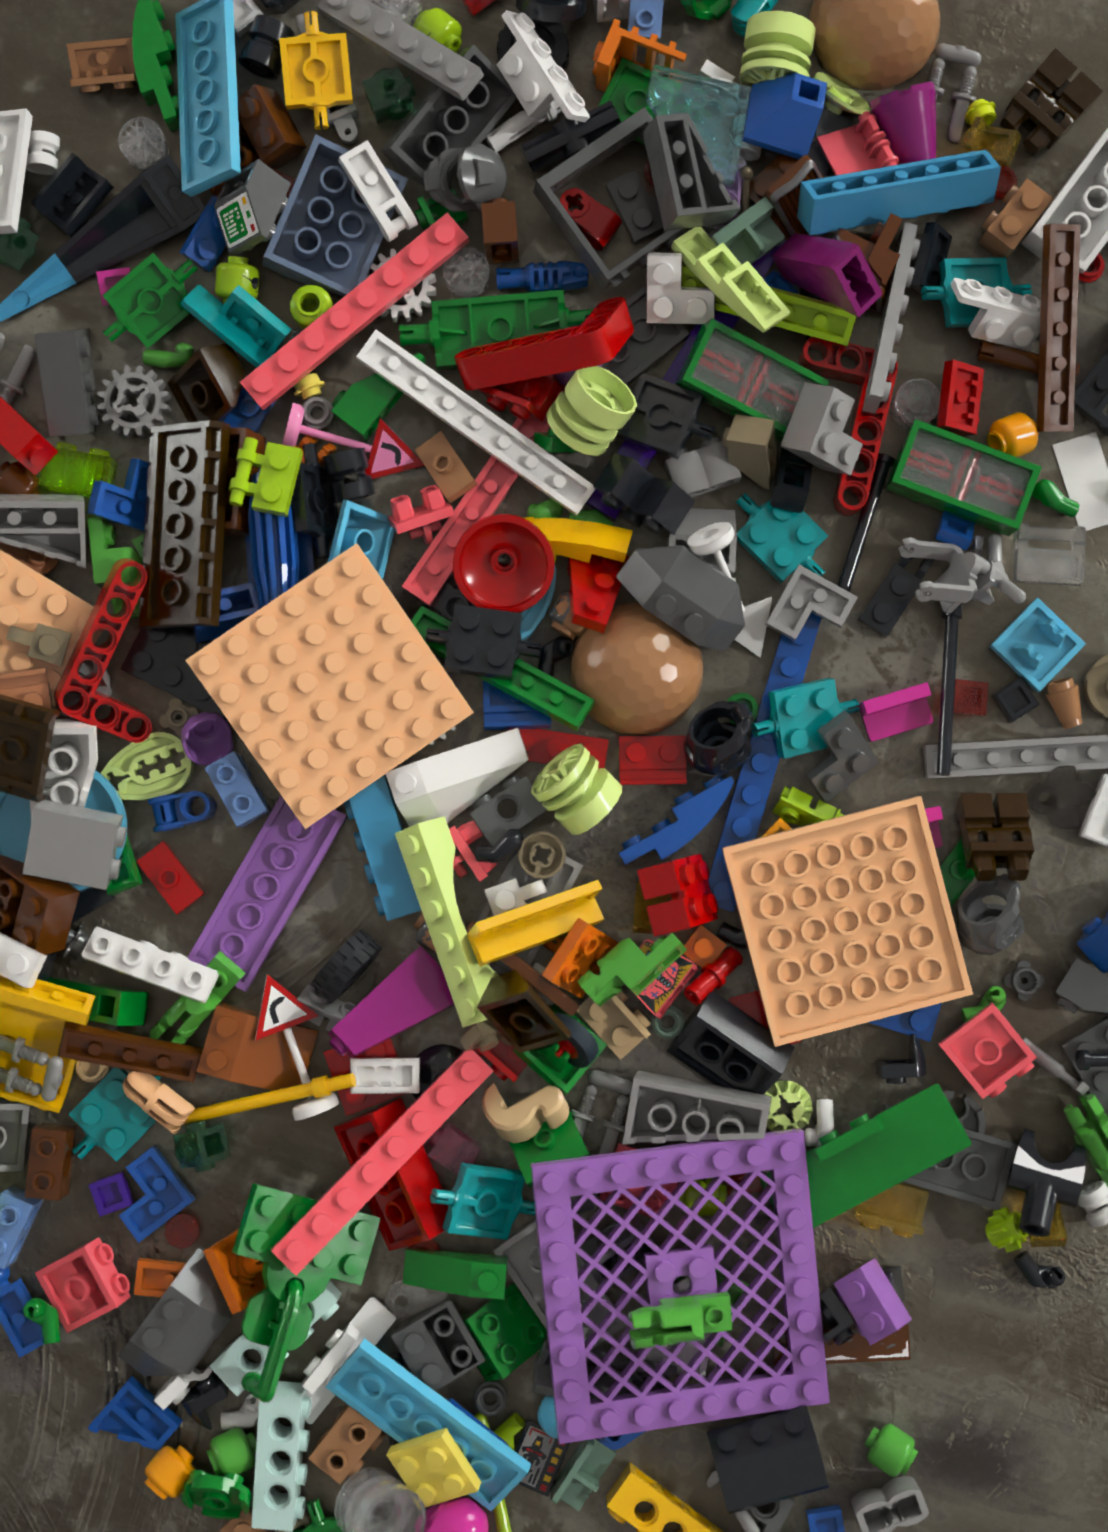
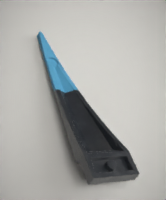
(134, 220)

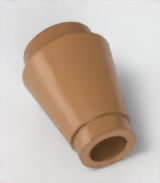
(1065, 701)

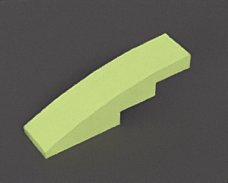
(730, 280)

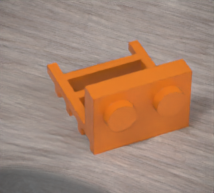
(624, 44)

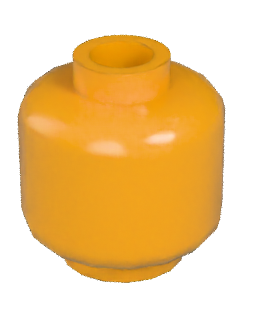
(1013, 434)
(169, 1471)

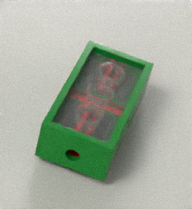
(744, 376)
(963, 478)

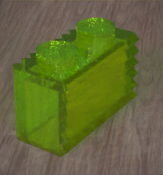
(75, 471)

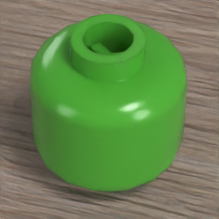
(891, 1450)
(232, 1452)

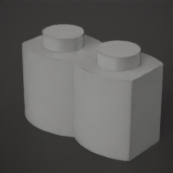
(702, 469)
(893, 1505)

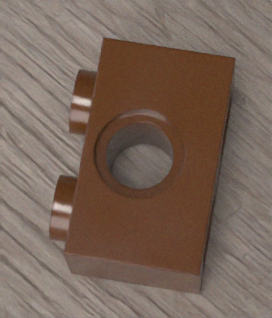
(500, 231)
(50, 1161)

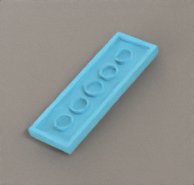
(207, 95)
(410, 1409)

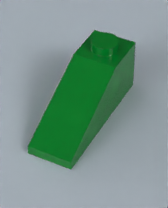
(366, 403)
(112, 1003)
(456, 1272)

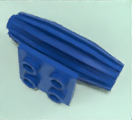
(276, 552)

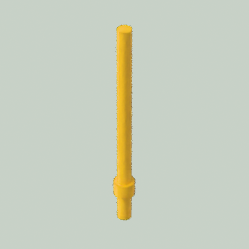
(318, 1087)

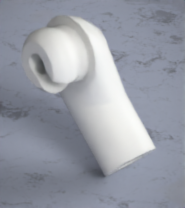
(824, 1124)

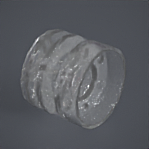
(378, 1503)

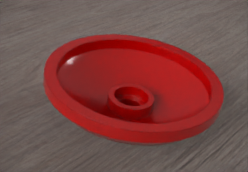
(500, 585)

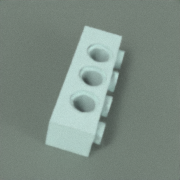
(232, 1362)
(272, 1508)

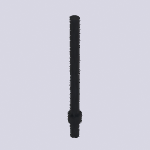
(948, 690)

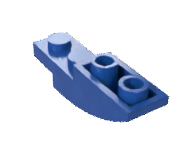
(691, 817)

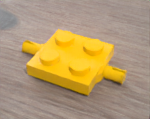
(316, 70)

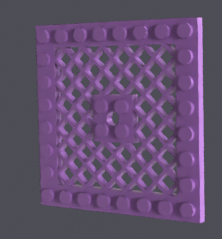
(711, 1399)

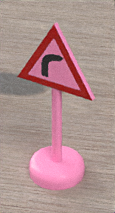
(387, 452)

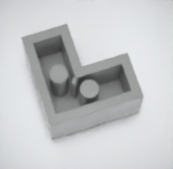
(818, 427)

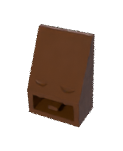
(265, 131)
(35, 908)

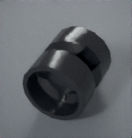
(262, 52)
(344, 464)

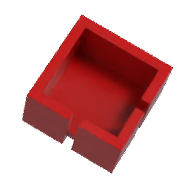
(690, 892)

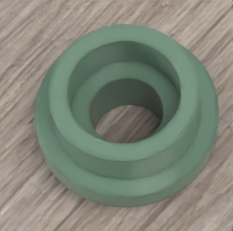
(673, 1031)

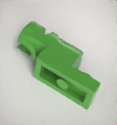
(104, 557)
(631, 967)
(195, 1012)
(1091, 1132)
(680, 1320)

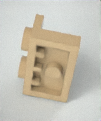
(616, 1023)

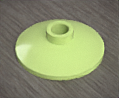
(841, 97)

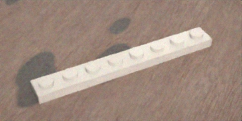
(475, 422)

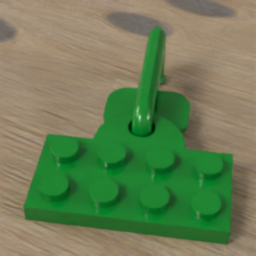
(281, 1311)

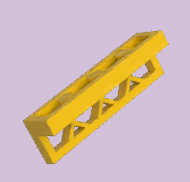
(534, 923)

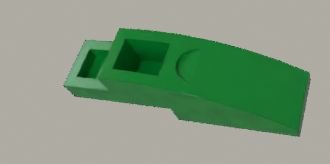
(151, 60)

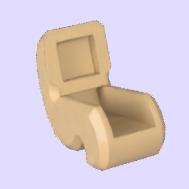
(525, 1117)

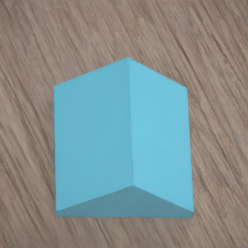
(368, 530)

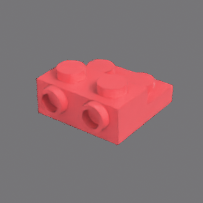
(988, 1051)
(84, 1284)

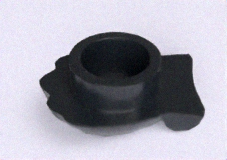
(447, 599)

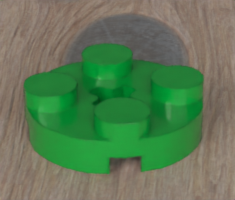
(218, 1495)

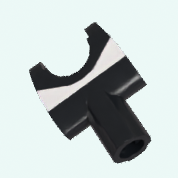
(1044, 1183)

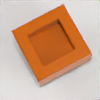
(703, 946)

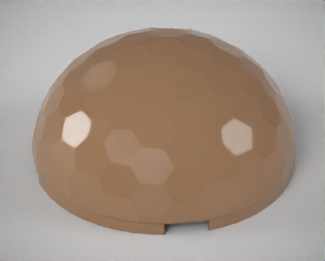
(874, 40)
(637, 672)

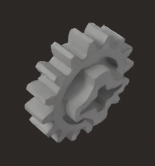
(123, 408)

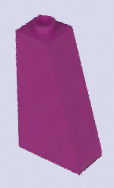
(829, 270)
(398, 1003)

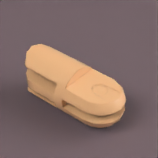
(157, 1100)

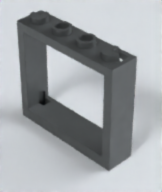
(575, 167)

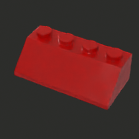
(405, 1198)

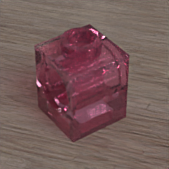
(453, 1147)

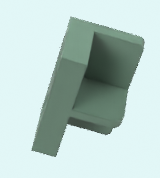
(751, 233)
(582, 1473)

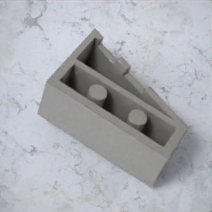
(45, 524)

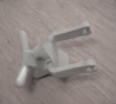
(967, 576)

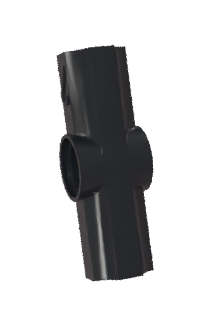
(569, 137)

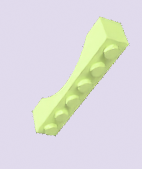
(429, 861)

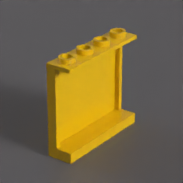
(39, 1018)

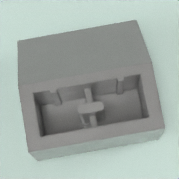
(700, 518)

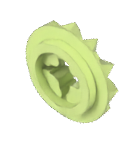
(791, 1093)

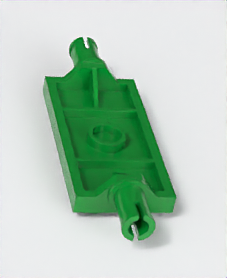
(488, 320)

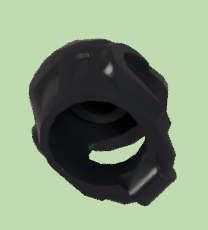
(718, 746)

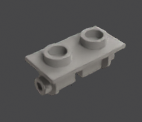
(321, 1006)

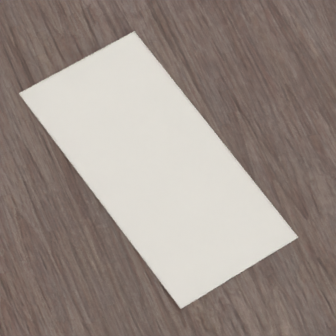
(1085, 478)

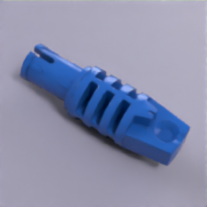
(544, 276)

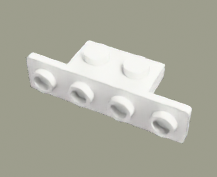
(535, 74)
(1002, 315)
(150, 964)
(369, 1323)

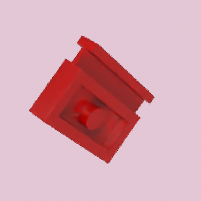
(652, 760)

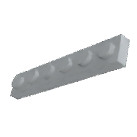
(404, 44)
(889, 329)
(1020, 756)

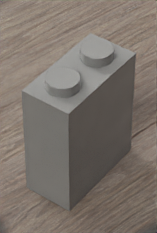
(74, 844)

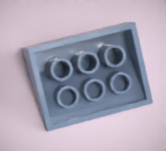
(326, 228)

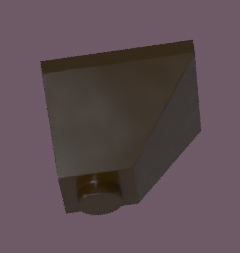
(208, 383)
(520, 1013)

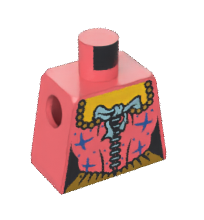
(668, 986)

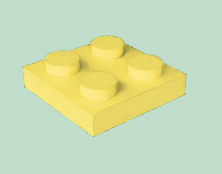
(434, 1467)

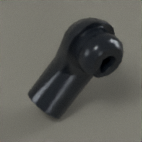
(1039, 1275)

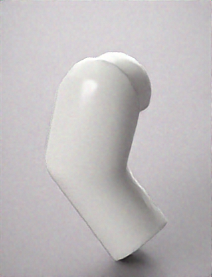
(244, 1418)

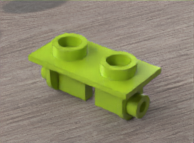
(795, 808)

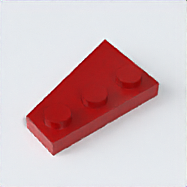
(593, 591)

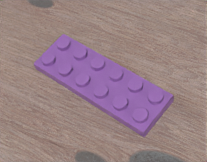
(266, 890)

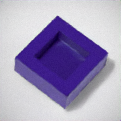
(111, 1193)

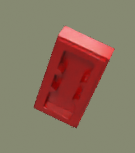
(170, 877)

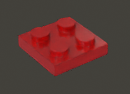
(341, 1065)

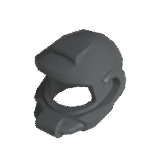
(479, 174)
(991, 926)

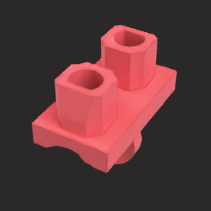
(422, 519)
(462, 838)

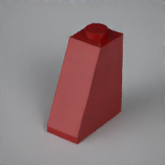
(23, 439)

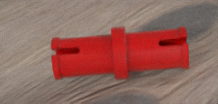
(713, 976)

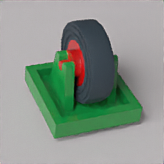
(567, 1060)

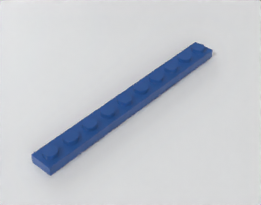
(759, 771)

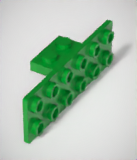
(880, 1152)

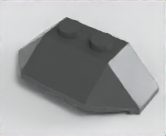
(685, 594)
(180, 1323)

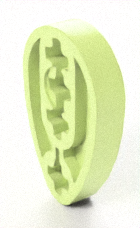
(128, 763)

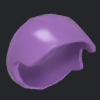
(206, 738)

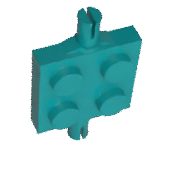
(987, 271)
(780, 538)
(799, 713)
(110, 1117)
(483, 1201)

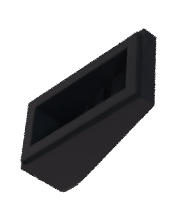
(791, 482)

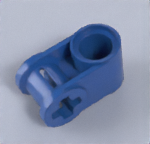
(176, 811)

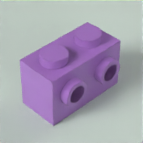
(872, 1302)

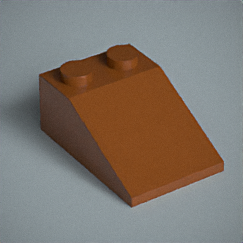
(236, 1056)

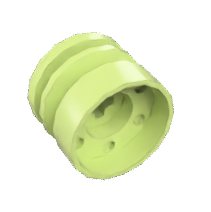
(776, 46)
(591, 410)
(576, 789)

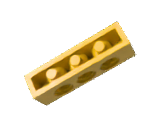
(636, 1486)

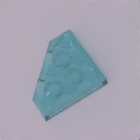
(712, 104)

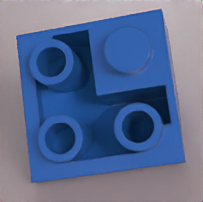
(784, 114)

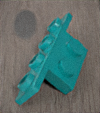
(239, 322)

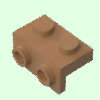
(102, 63)

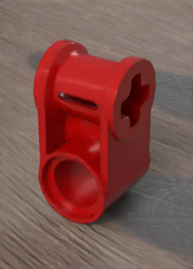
(593, 219)

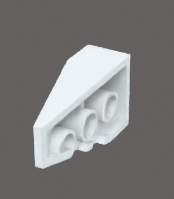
(70, 763)
(455, 778)

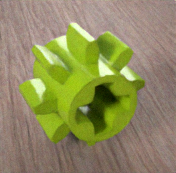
(1004, 1230)

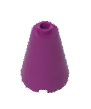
(909, 121)

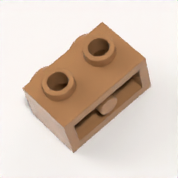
(1021, 212)
(345, 1443)

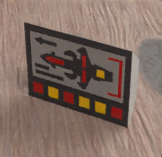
(543, 1454)

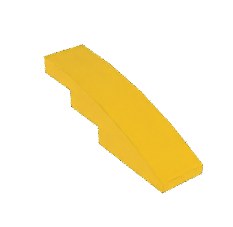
(583, 538)

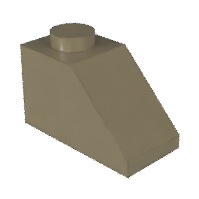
(753, 448)

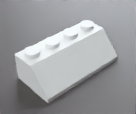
(1081, 202)

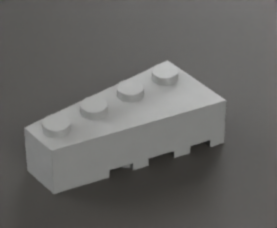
(692, 1111)

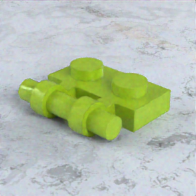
(275, 481)

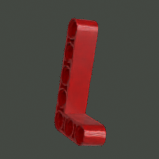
(549, 352)
(832, 368)
(101, 655)

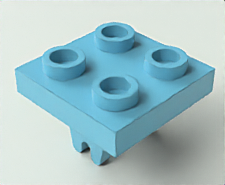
(1037, 645)

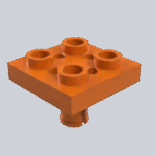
(577, 955)
(245, 1273)

